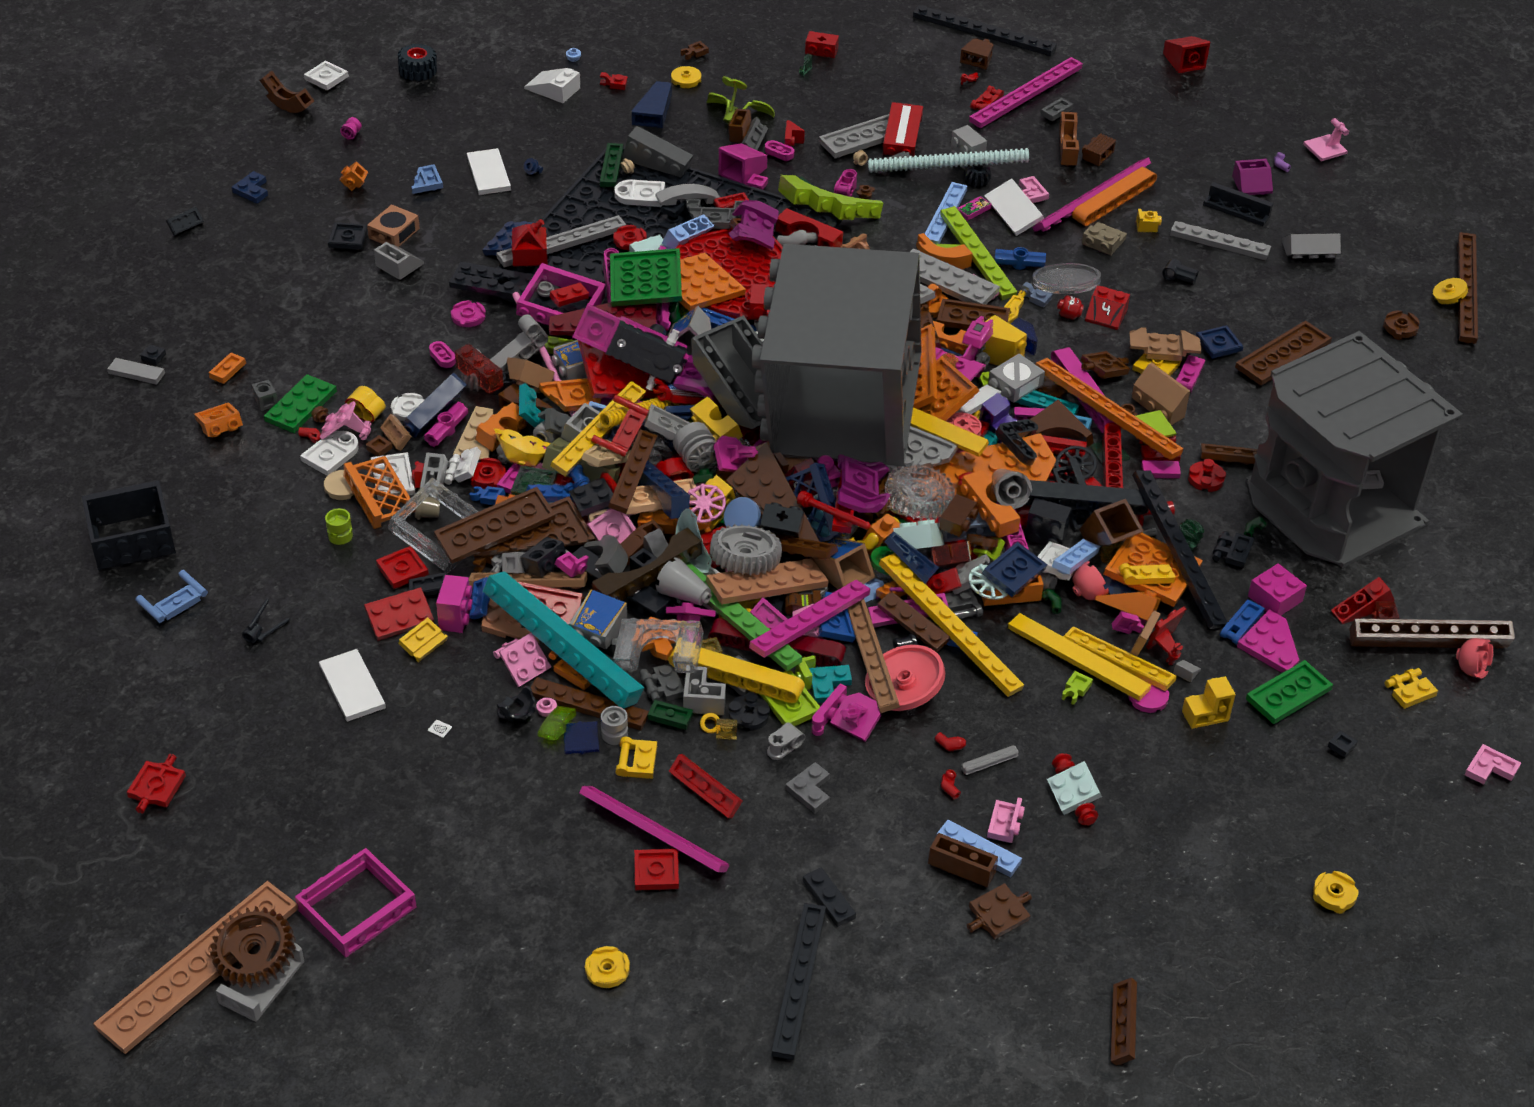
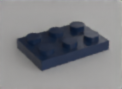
(502, 239)
(1014, 569)

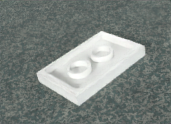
(402, 468)

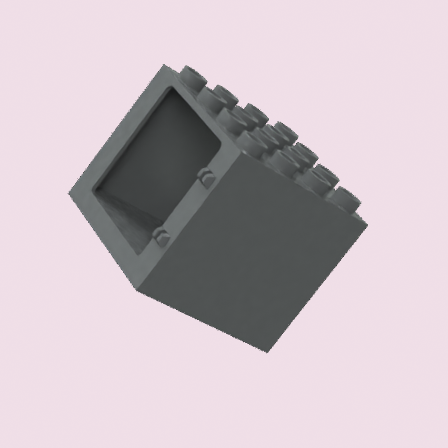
(839, 353)

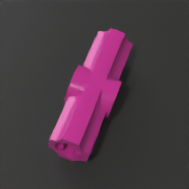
(446, 424)

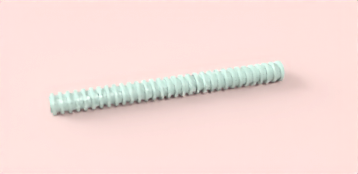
(948, 160)

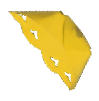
(519, 449)

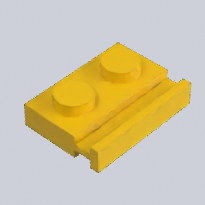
(422, 639)

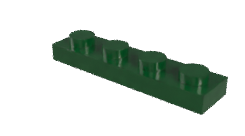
(611, 165)

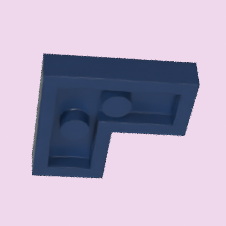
(250, 187)

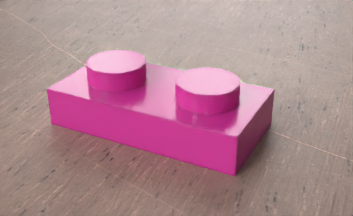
(767, 614)

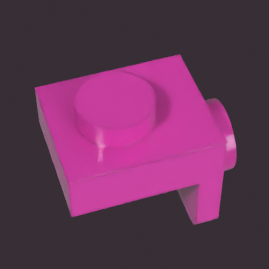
(571, 565)

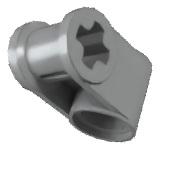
(784, 741)

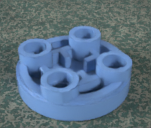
(742, 511)

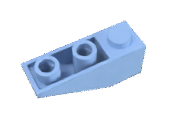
(687, 231)

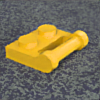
(643, 758)

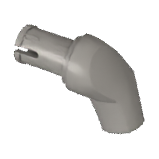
(798, 238)

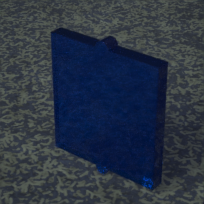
(581, 737)

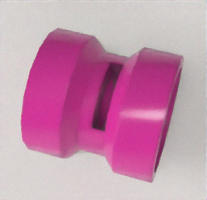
(351, 128)

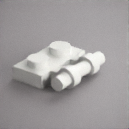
(463, 467)

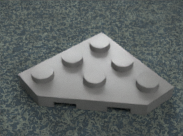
(927, 449)

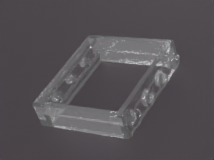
(418, 540)

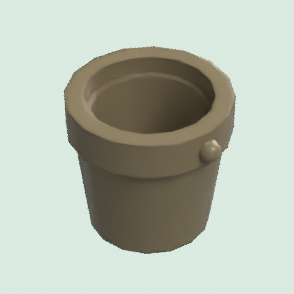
(428, 509)

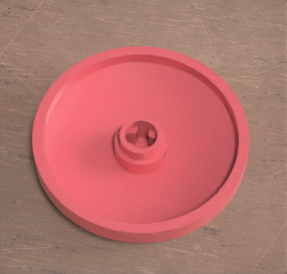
(915, 675)

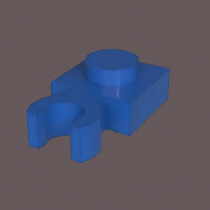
(487, 495)

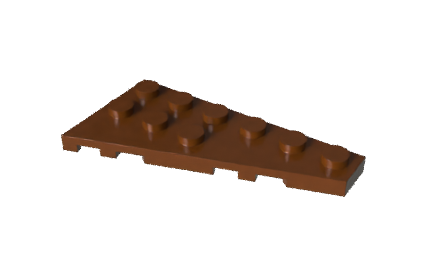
(566, 527)

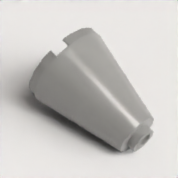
(1011, 488)
(682, 583)

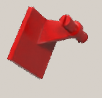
(1163, 636)

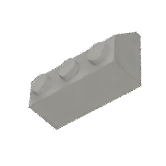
(1312, 245)

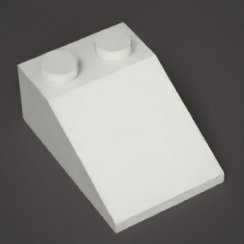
(555, 84)

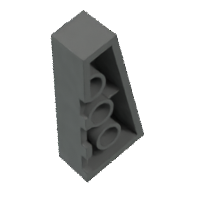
(655, 153)

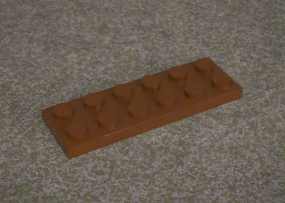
(1282, 350)
(494, 525)

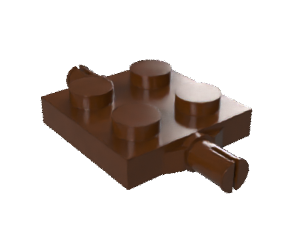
(1105, 364)
(999, 911)

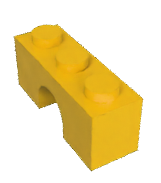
(709, 414)

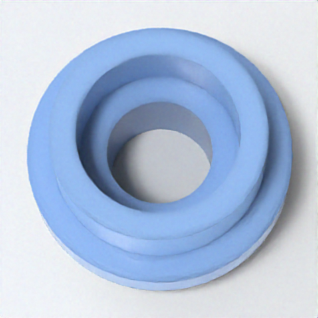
(573, 54)

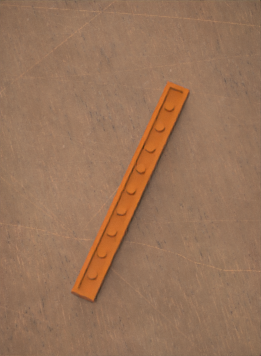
(1110, 409)

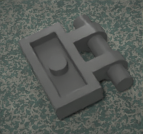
(668, 682)

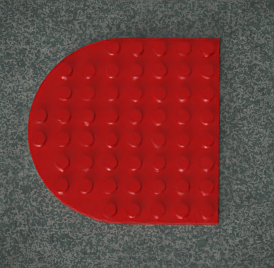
(741, 259)

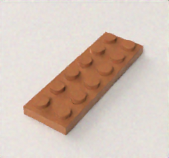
(784, 579)

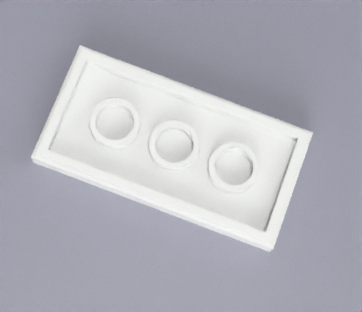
(488, 171)
(1014, 207)
(352, 685)

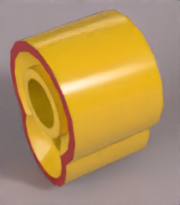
(367, 405)

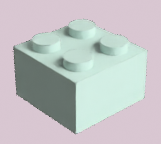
(922, 535)

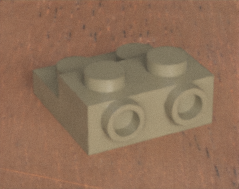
(1103, 238)

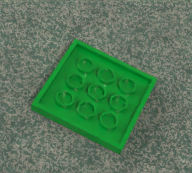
(645, 277)

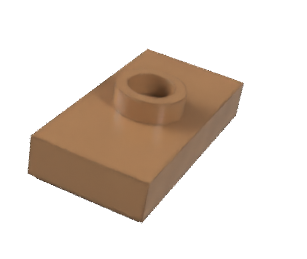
(395, 432)

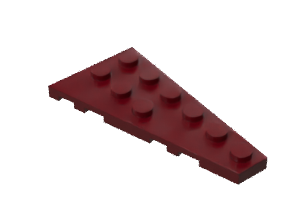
(567, 322)

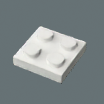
(326, 75)

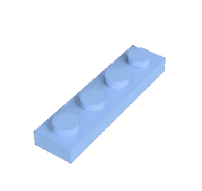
(1075, 556)
(1007, 861)

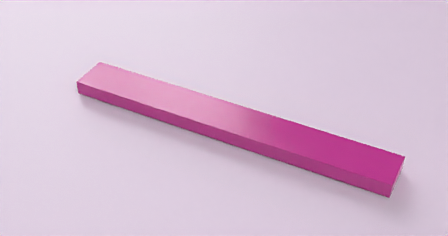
(654, 828)

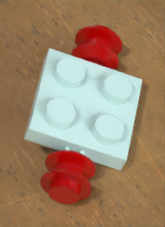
(1074, 788)

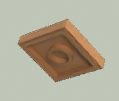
(1145, 633)

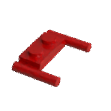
(628, 429)

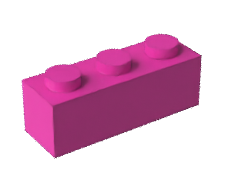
(1022, 413)

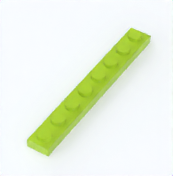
(980, 255)

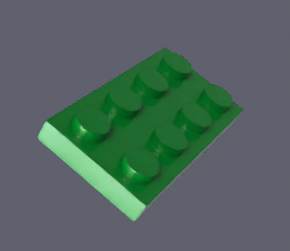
(299, 403)
(1289, 691)

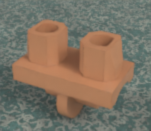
(857, 242)

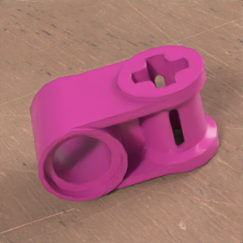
(846, 183)

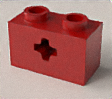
(821, 44)

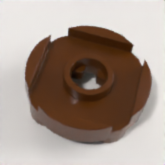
(1401, 325)

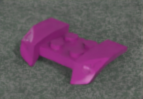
(756, 223)
(692, 381)
(861, 485)

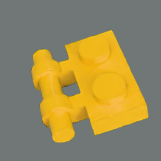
(1411, 693)

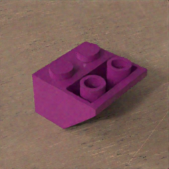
(1253, 176)

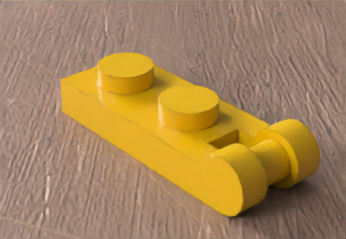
(1146, 574)

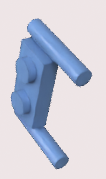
(177, 601)

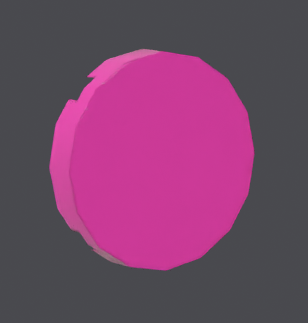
(468, 313)
(1152, 701)

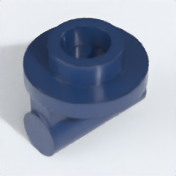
(531, 166)

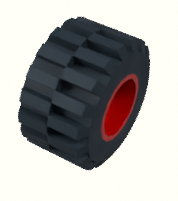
(417, 62)

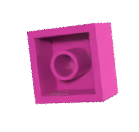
(1277, 590)
(454, 603)

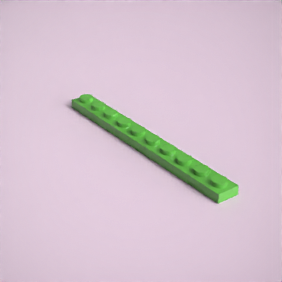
(749, 626)

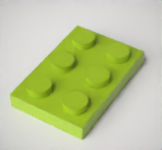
(793, 712)

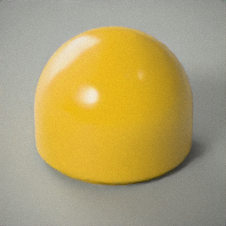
(708, 716)

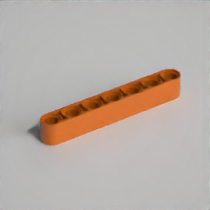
(1114, 196)

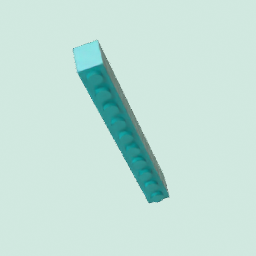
(563, 639)

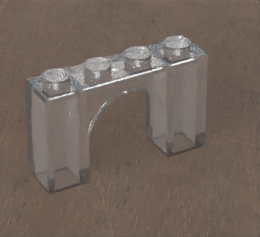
(636, 633)

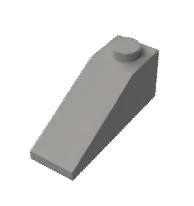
(434, 467)

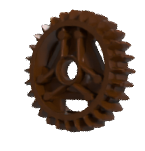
(237, 942)

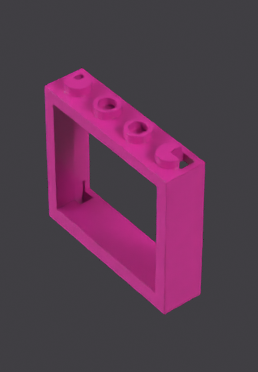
(561, 279)
(371, 926)

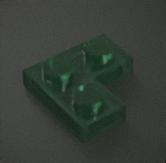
(532, 476)

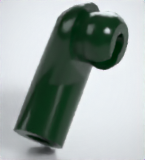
(1254, 523)

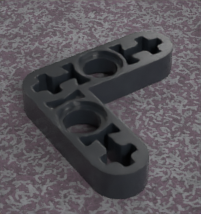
(1011, 436)

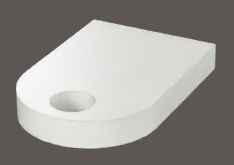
(638, 192)
(331, 452)

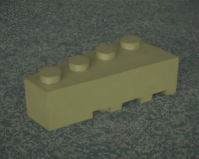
(591, 472)

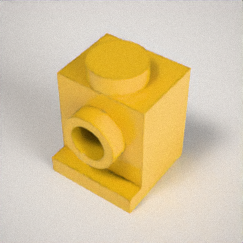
(1148, 221)

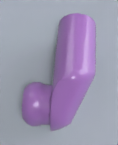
(1279, 162)

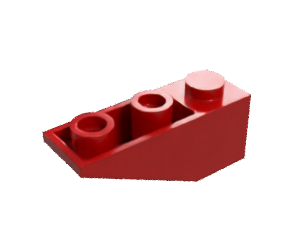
(1363, 601)

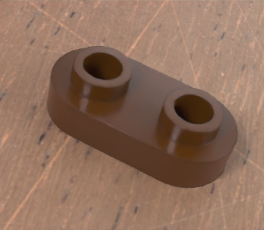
(979, 540)

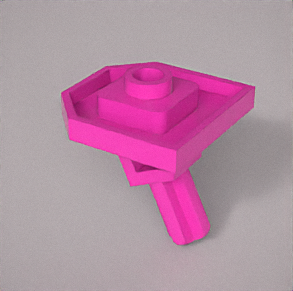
(731, 453)
(689, 612)
(857, 716)

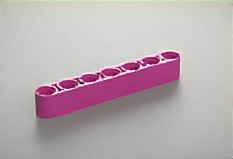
(1067, 360)

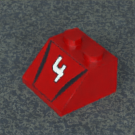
(1107, 307)

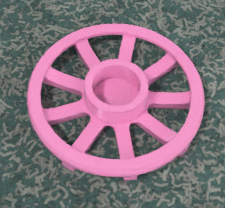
(705, 503)

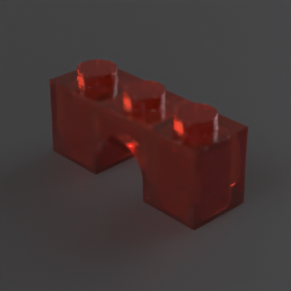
(472, 361)

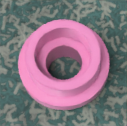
(546, 706)

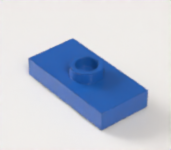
(480, 600)

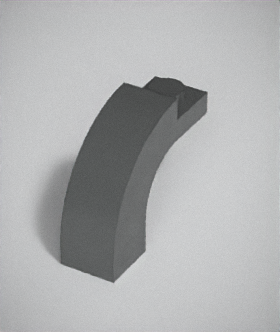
(611, 553)

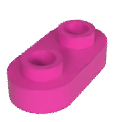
(779, 150)
(442, 354)

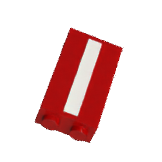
(902, 129)

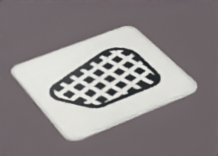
(440, 728)

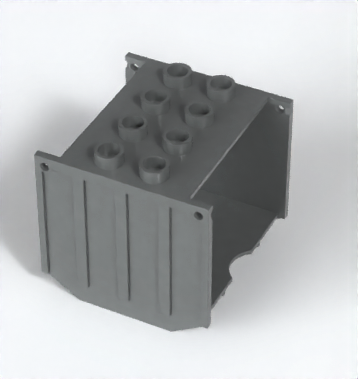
(1329, 425)

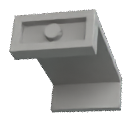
(255, 1001)

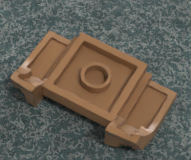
(1164, 346)

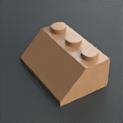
(1161, 392)

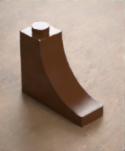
(1060, 422)

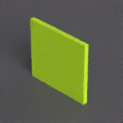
(1158, 422)

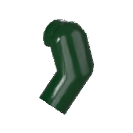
(674, 312)
(1054, 598)

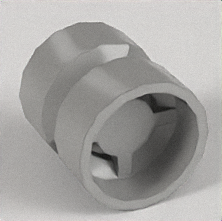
(614, 724)

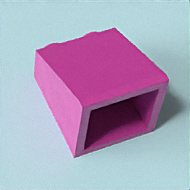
(740, 162)

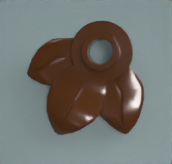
(1051, 388)

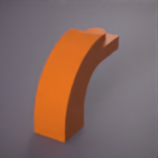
(956, 256)

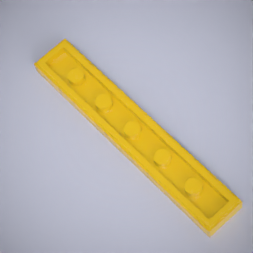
(1136, 666)

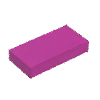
(1162, 469)

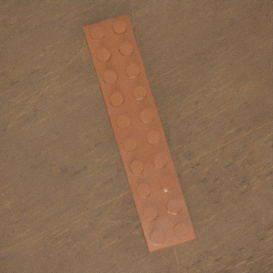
(180, 977)

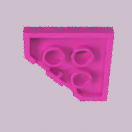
(1271, 642)

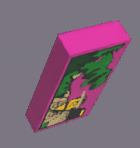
(974, 208)

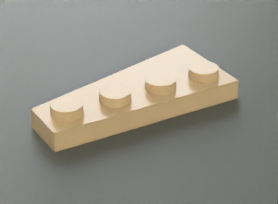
(468, 437)

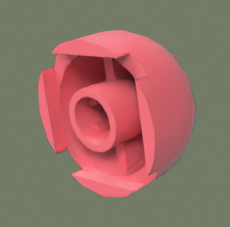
(1088, 582)
(1475, 657)

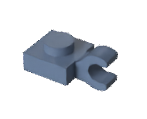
(1037, 296)

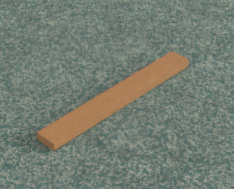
(873, 657)

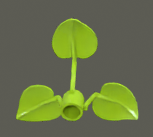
(756, 105)

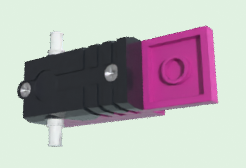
(633, 344)

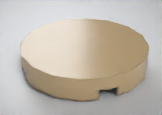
(337, 486)

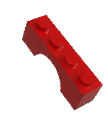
(791, 221)

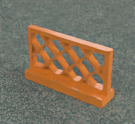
(365, 494)

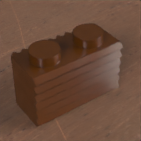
(739, 125)
(1098, 149)
(958, 515)

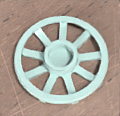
(986, 584)

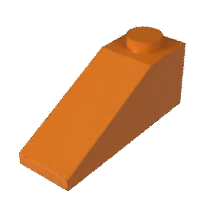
(1135, 603)

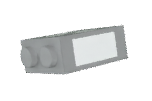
(1016, 377)

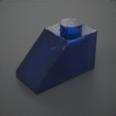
(1027, 328)

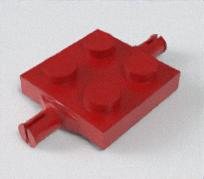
(156, 783)

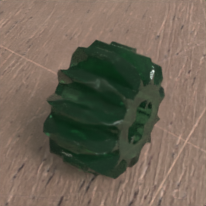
(1192, 532)

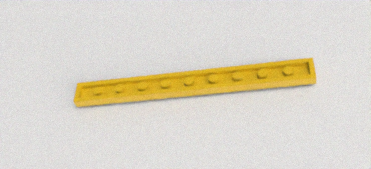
(951, 625)

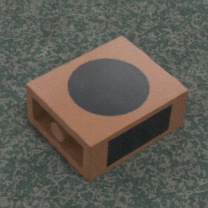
(393, 226)

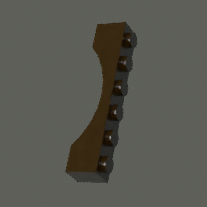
(683, 545)

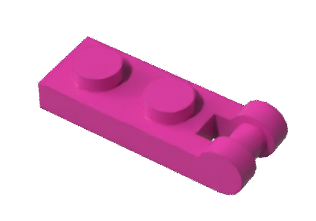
(1190, 372)
(828, 709)

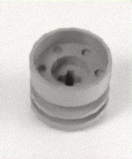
(695, 446)

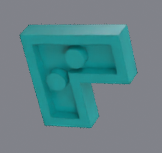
(527, 405)
(826, 678)

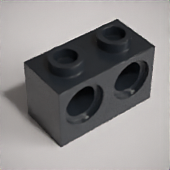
(542, 557)

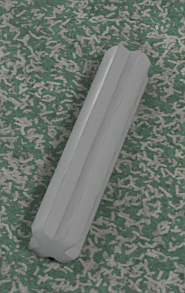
(989, 760)

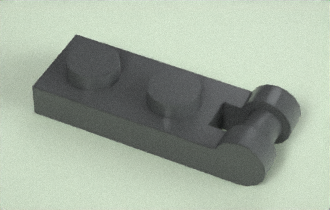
(755, 134)

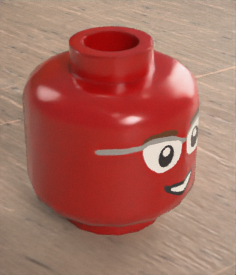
(1070, 307)

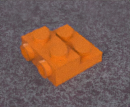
(219, 419)

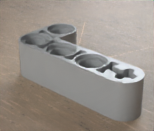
(523, 345)

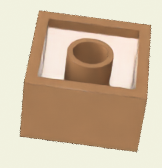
(528, 372)

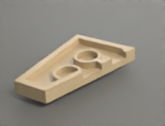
(600, 456)

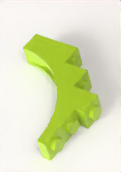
(820, 200)

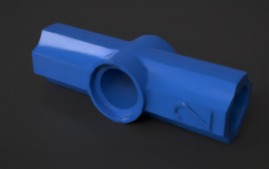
(1020, 258)

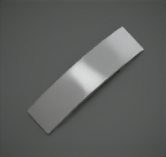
(686, 191)

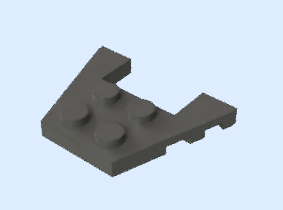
(718, 216)

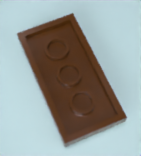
(961, 314)

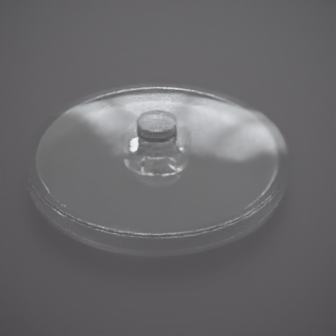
(1066, 278)

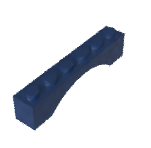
(672, 497)

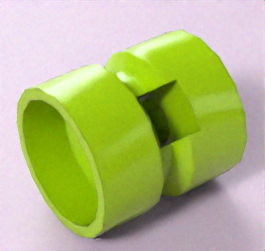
(339, 526)

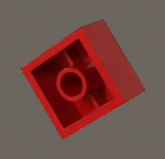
(529, 244)

